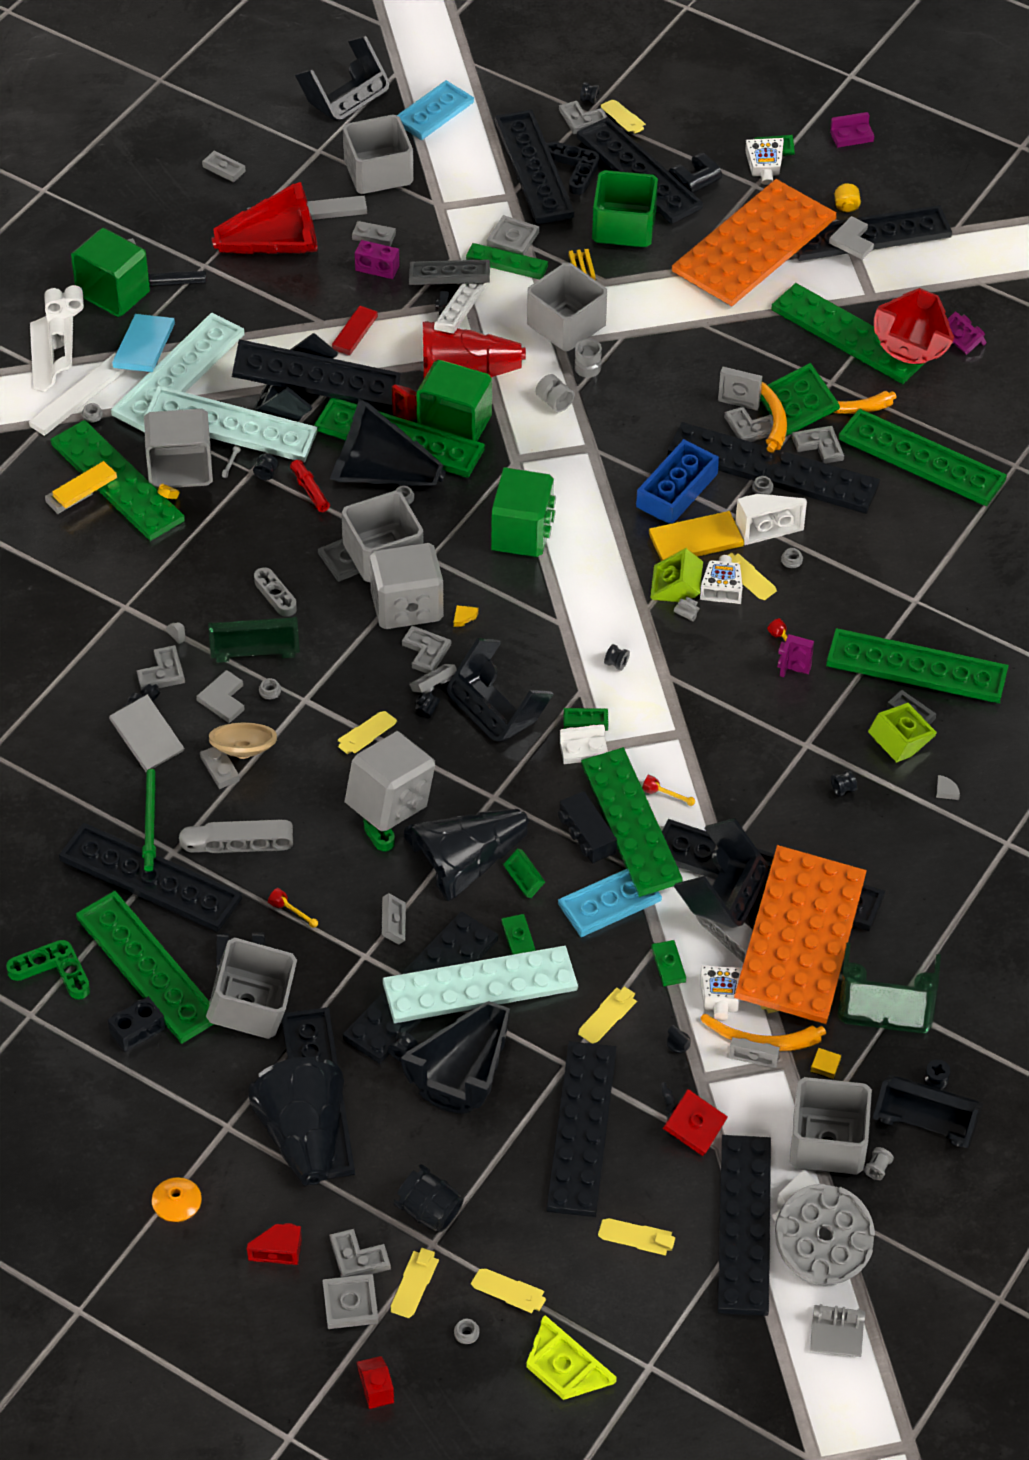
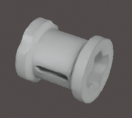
(878, 1163)

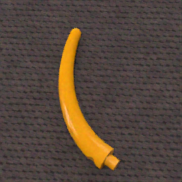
(869, 404)
(779, 426)
(788, 1042)

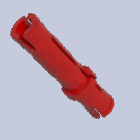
(306, 479)

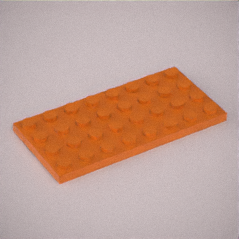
(754, 242)
(800, 934)

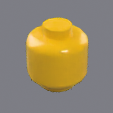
(847, 198)

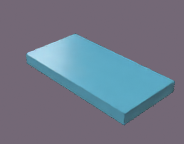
(435, 109)
(143, 343)
(604, 903)

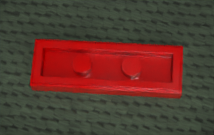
(354, 330)

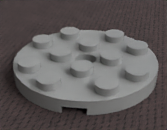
(813, 1257)

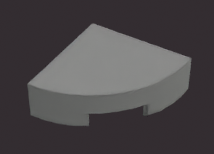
(177, 631)
(947, 788)

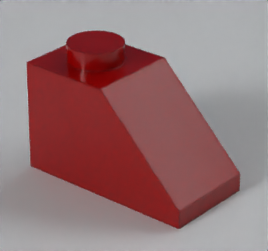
(404, 402)
(277, 1245)
(376, 1382)

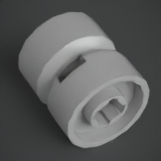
(588, 358)
(554, 392)

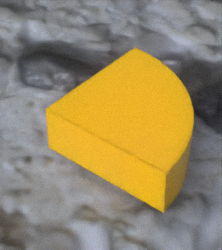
(167, 491)
(464, 615)

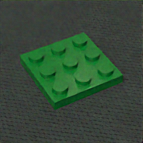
(803, 398)

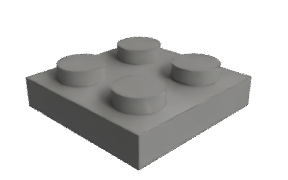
(513, 235)
(740, 388)
(350, 1301)

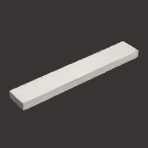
(459, 307)
(76, 397)

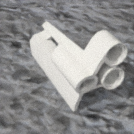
(53, 333)

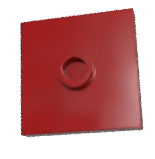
(695, 1122)

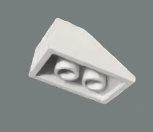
(769, 516)

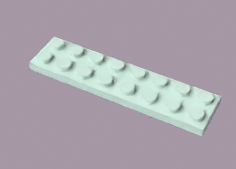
(180, 367)
(242, 425)
(477, 982)

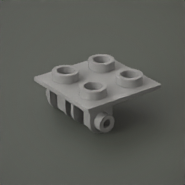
(837, 1330)

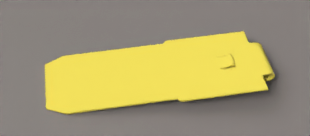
(623, 116)
(753, 579)
(366, 732)
(608, 1013)
(637, 1236)
(415, 1279)
(509, 1290)

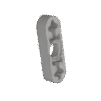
(275, 600)

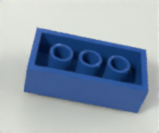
(677, 482)

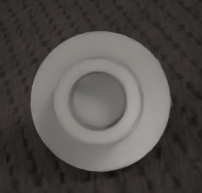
(687, 608)

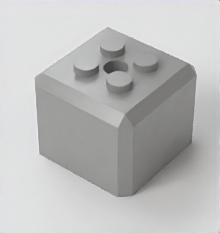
(378, 154)
(566, 306)
(178, 448)
(376, 526)
(406, 585)
(390, 781)
(254, 974)
(832, 1111)

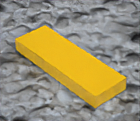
(84, 484)

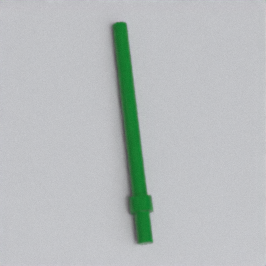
(149, 849)

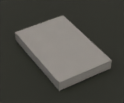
(146, 733)

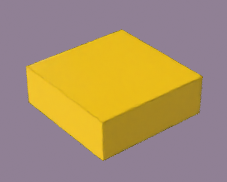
(826, 1063)

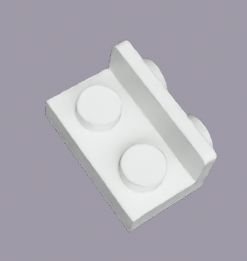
(582, 743)

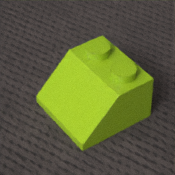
(677, 577)
(901, 731)

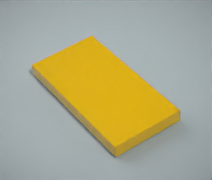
(698, 535)

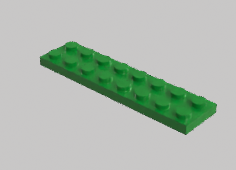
(840, 330)
(453, 451)
(922, 457)
(129, 491)
(917, 665)
(631, 822)
(146, 965)

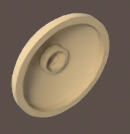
(242, 739)

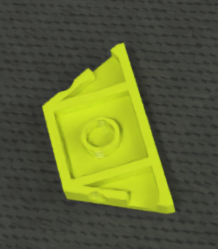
(565, 1364)

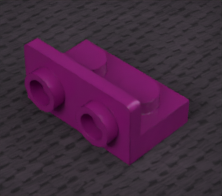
(851, 129)
(965, 335)
(795, 655)

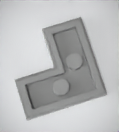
(577, 118)
(849, 238)
(746, 428)
(822, 439)
(430, 648)
(166, 673)
(218, 696)
(356, 1262)

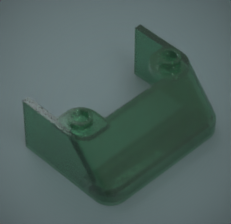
(254, 638)
(885, 1003)

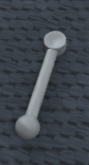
(236, 449)

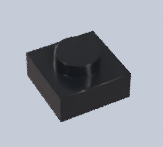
(442, 302)

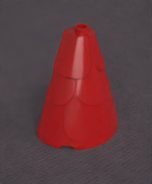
(270, 226)
(913, 327)
(472, 350)

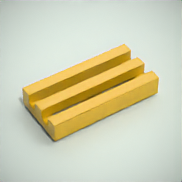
(580, 255)

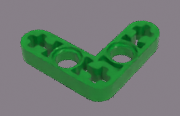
(59, 961)

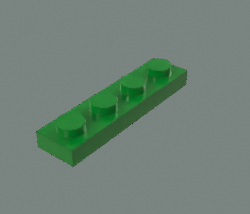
(508, 261)

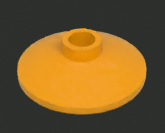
(176, 1208)

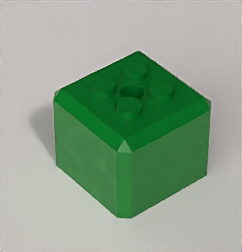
(624, 208)
(111, 271)
(455, 400)
(523, 512)

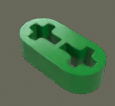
(375, 836)

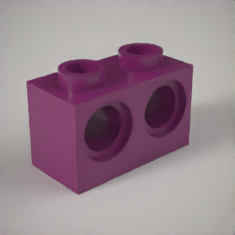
(377, 259)

